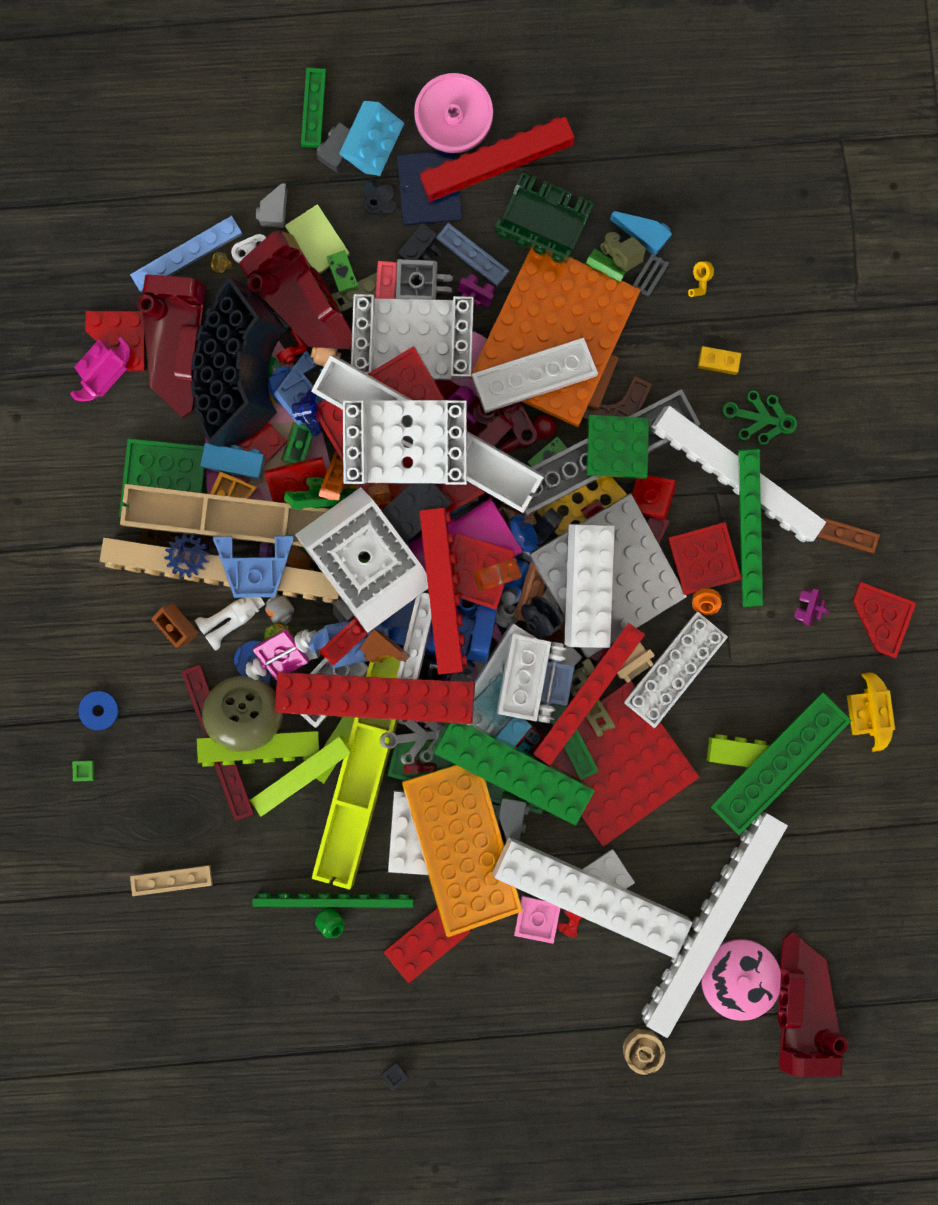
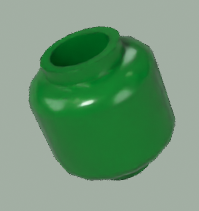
(330, 923)

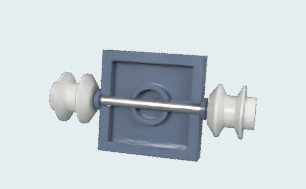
(556, 683)

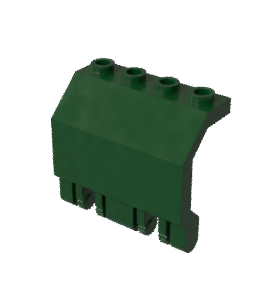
(543, 220)

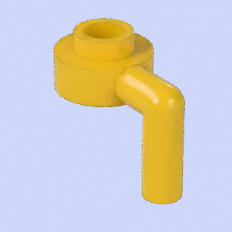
(702, 277)

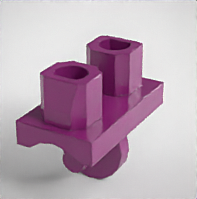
(469, 288)
(811, 597)

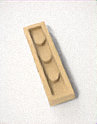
(171, 880)

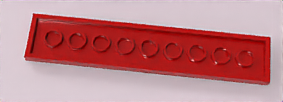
(375, 697)

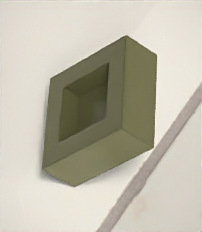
(587, 667)

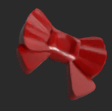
(571, 928)

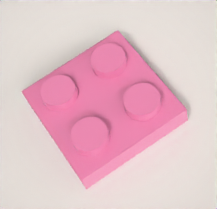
(537, 920)

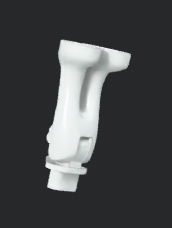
(239, 612)

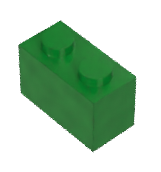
(297, 444)

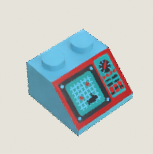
(521, 734)

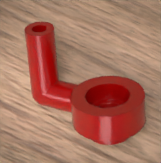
(288, 355)

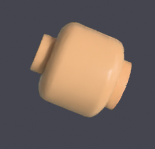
(321, 355)

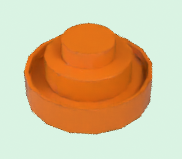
(706, 601)

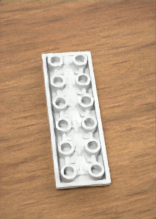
(675, 669)

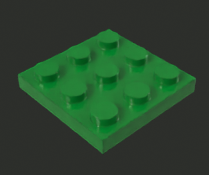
(617, 446)

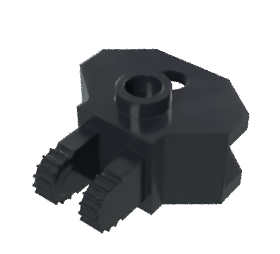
(541, 617)

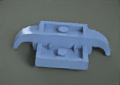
(354, 656)

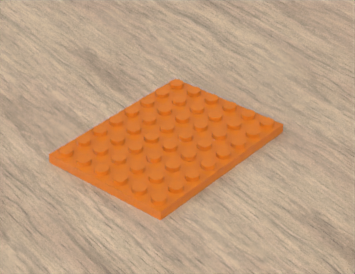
(554, 307)

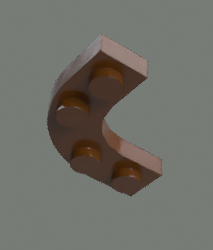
(628, 405)

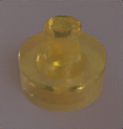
(220, 262)

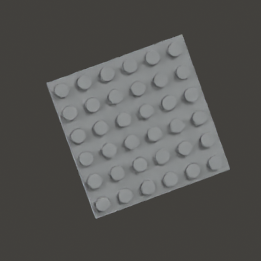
(641, 574)

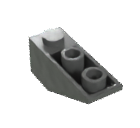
(511, 815)

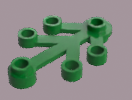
(762, 417)

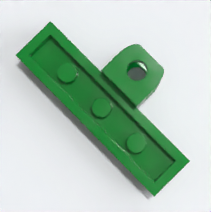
(311, 498)

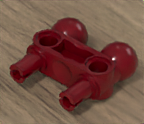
(542, 427)

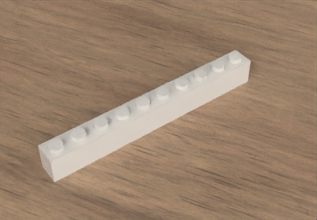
(724, 464)

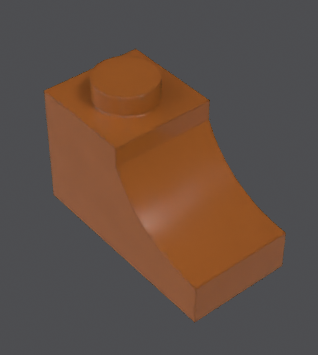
(380, 647)

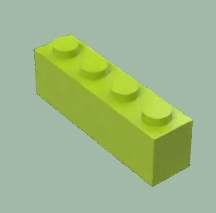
(734, 752)

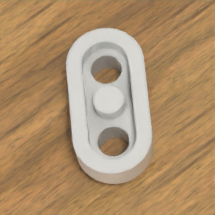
(247, 246)

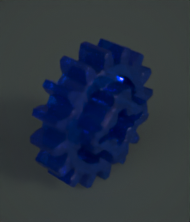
(195, 551)

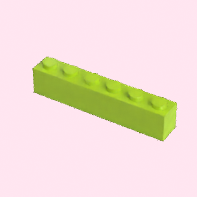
(281, 746)

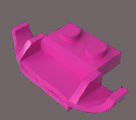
(100, 369)

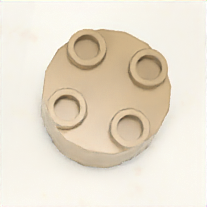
(643, 1051)

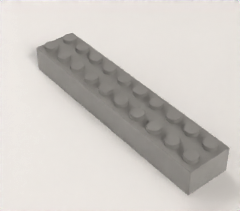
(568, 469)

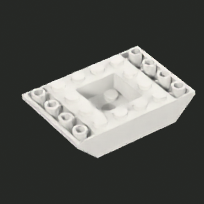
(370, 588)

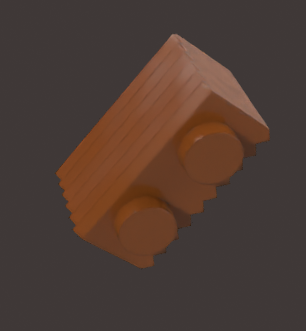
(175, 625)

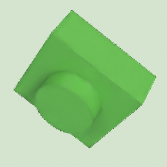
(83, 770)

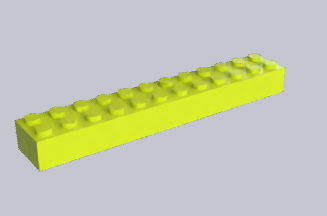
(355, 793)

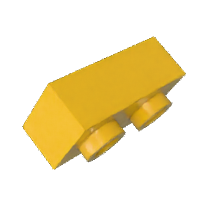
(719, 360)

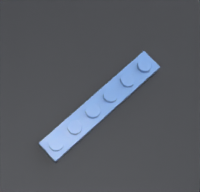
(189, 251)

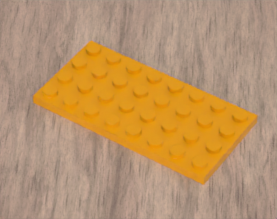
(460, 847)

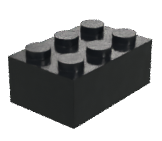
(404, 509)

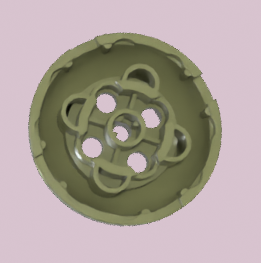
(247, 732)

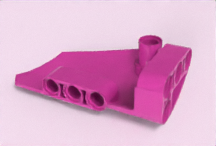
(480, 523)

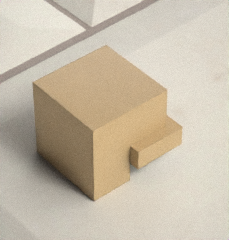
(636, 663)

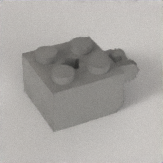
(426, 273)

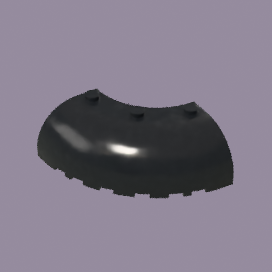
(234, 365)

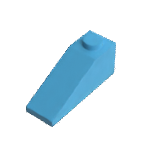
(645, 231)

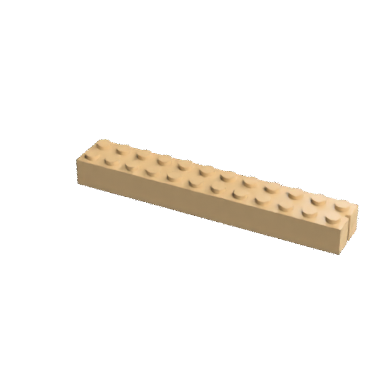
(213, 514)
(151, 559)

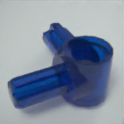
(307, 411)

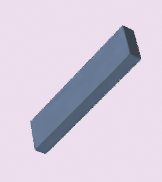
(472, 254)

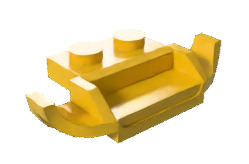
(872, 712)

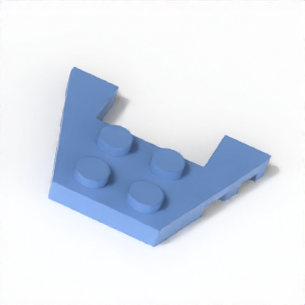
(296, 385)
(253, 574)

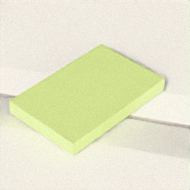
(316, 238)

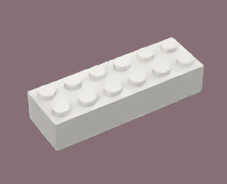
(589, 586)

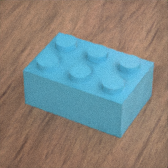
(371, 138)

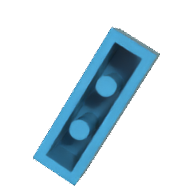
(233, 461)

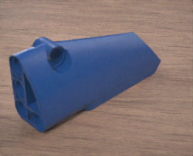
(480, 637)

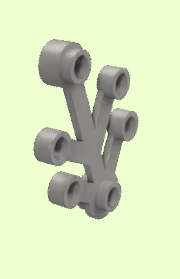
(420, 736)

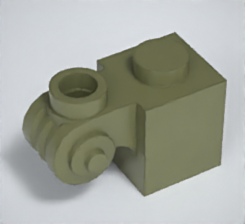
(624, 254)

